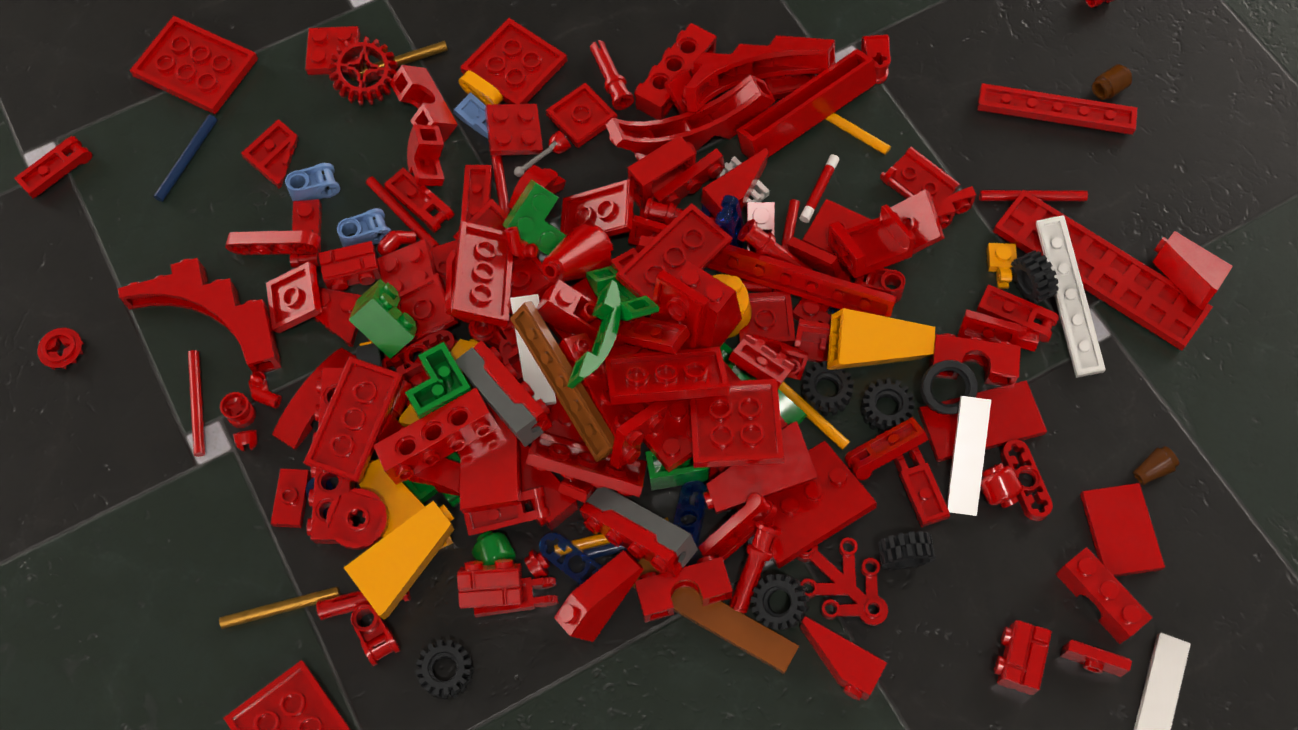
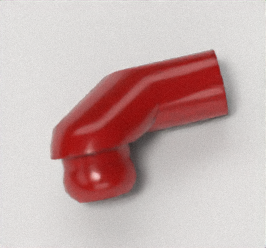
(394, 239)
(260, 391)

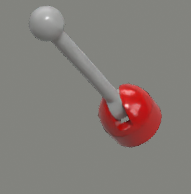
(557, 143)

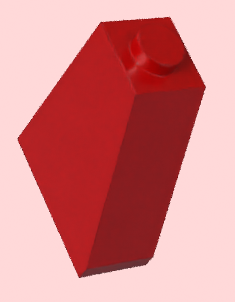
(1191, 268)

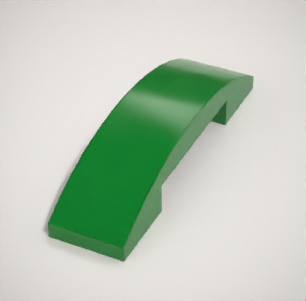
(630, 305)
(609, 311)

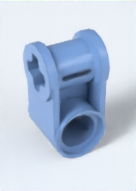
(313, 183)
(363, 227)

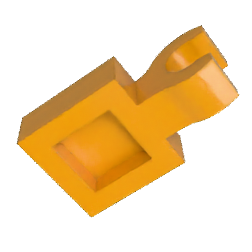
(999, 261)

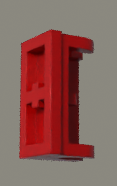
(813, 339)

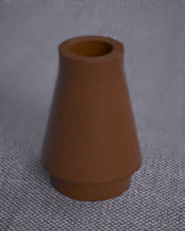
(1156, 465)

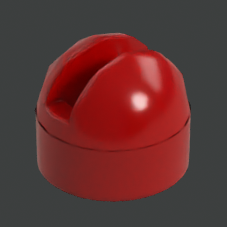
(245, 437)

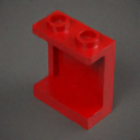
(872, 243)

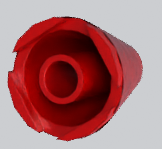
(579, 252)

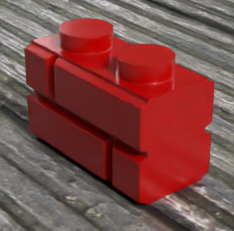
(349, 266)
(490, 584)
(1023, 657)

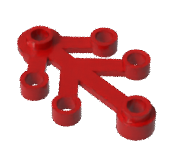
(845, 585)

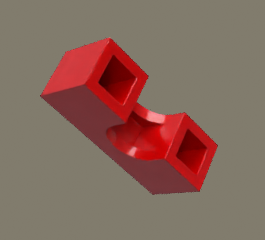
(417, 88)
(998, 359)
(706, 578)
(1118, 608)

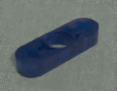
(685, 508)
(564, 544)

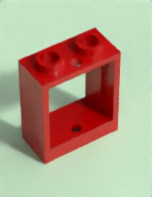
(660, 168)

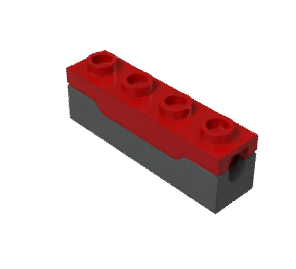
(504, 393)
(638, 530)

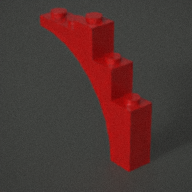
(783, 56)
(717, 118)
(220, 300)

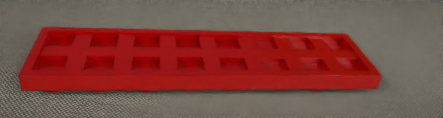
(1110, 273)

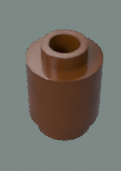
(1112, 82)

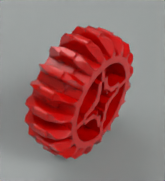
(343, 66)

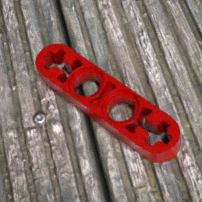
(273, 242)

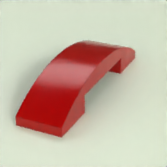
(299, 414)

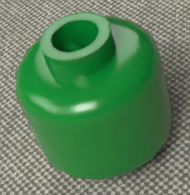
(492, 547)

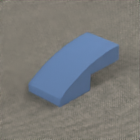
(472, 113)

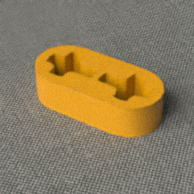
(480, 88)

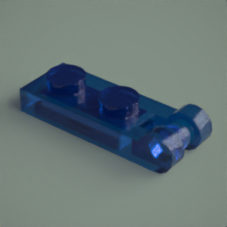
(731, 219)

